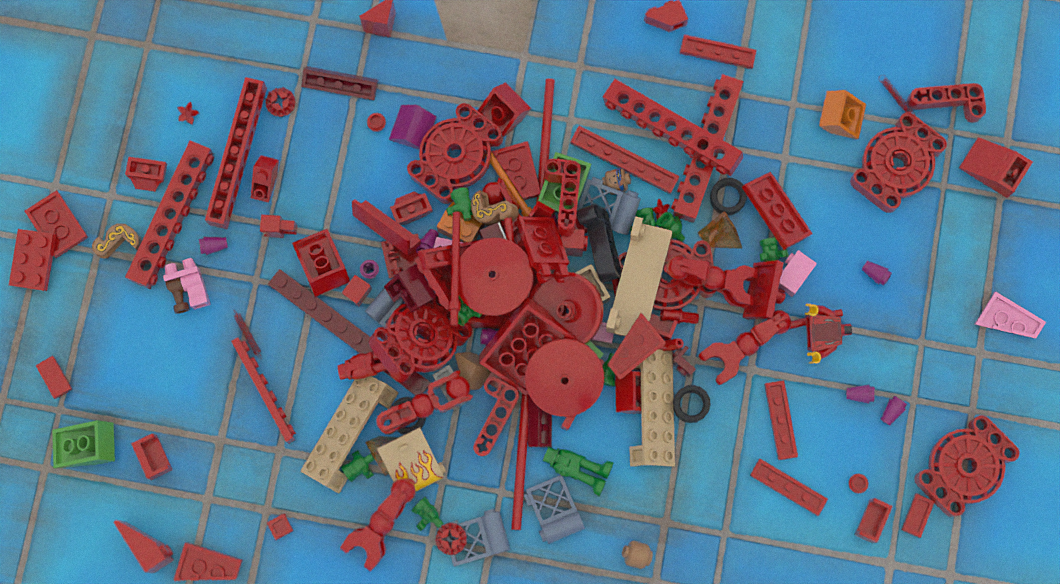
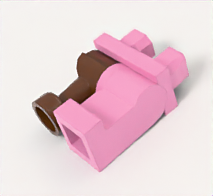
(186, 280)

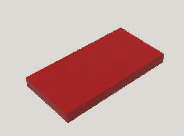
(777, 210)

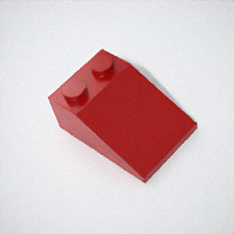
(321, 262)
(148, 551)

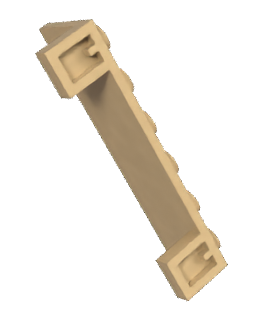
(639, 276)
(657, 412)
(344, 430)

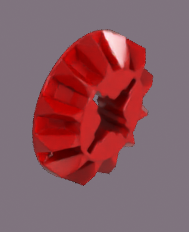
(288, 104)
(458, 545)

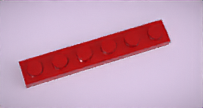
(624, 159)
(268, 396)

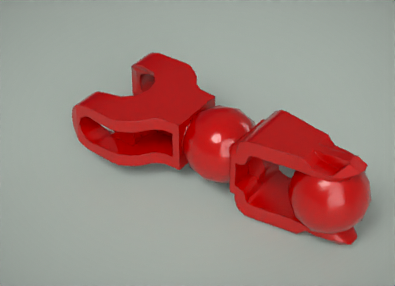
(497, 193)
(714, 278)
(745, 344)
(423, 404)
(381, 523)

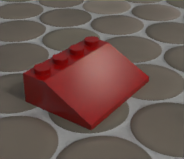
(517, 341)

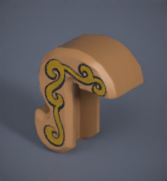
(491, 214)
(114, 238)

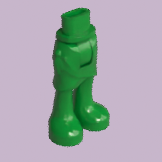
(569, 463)

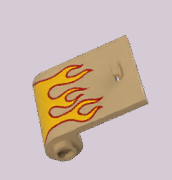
(412, 459)

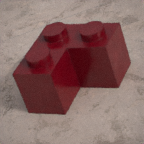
(411, 287)

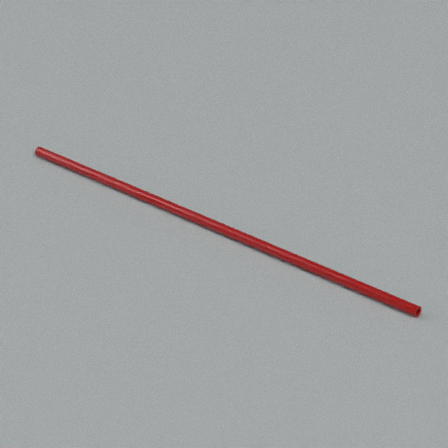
(523, 423)

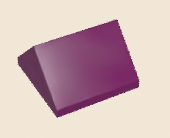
(412, 125)

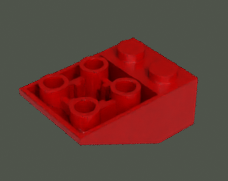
(995, 166)

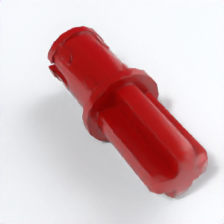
(679, 315)

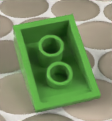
(551, 191)
(83, 444)

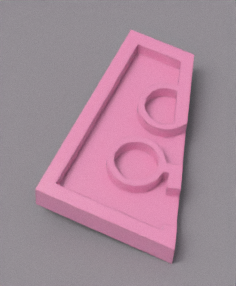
(1009, 317)

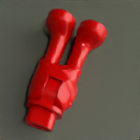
(361, 366)

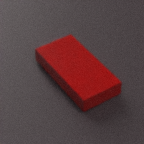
(54, 377)
(917, 515)

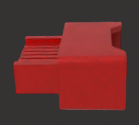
(276, 226)

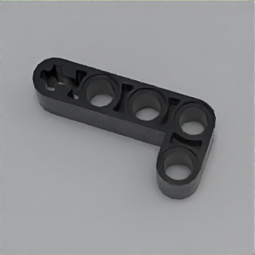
(602, 241)

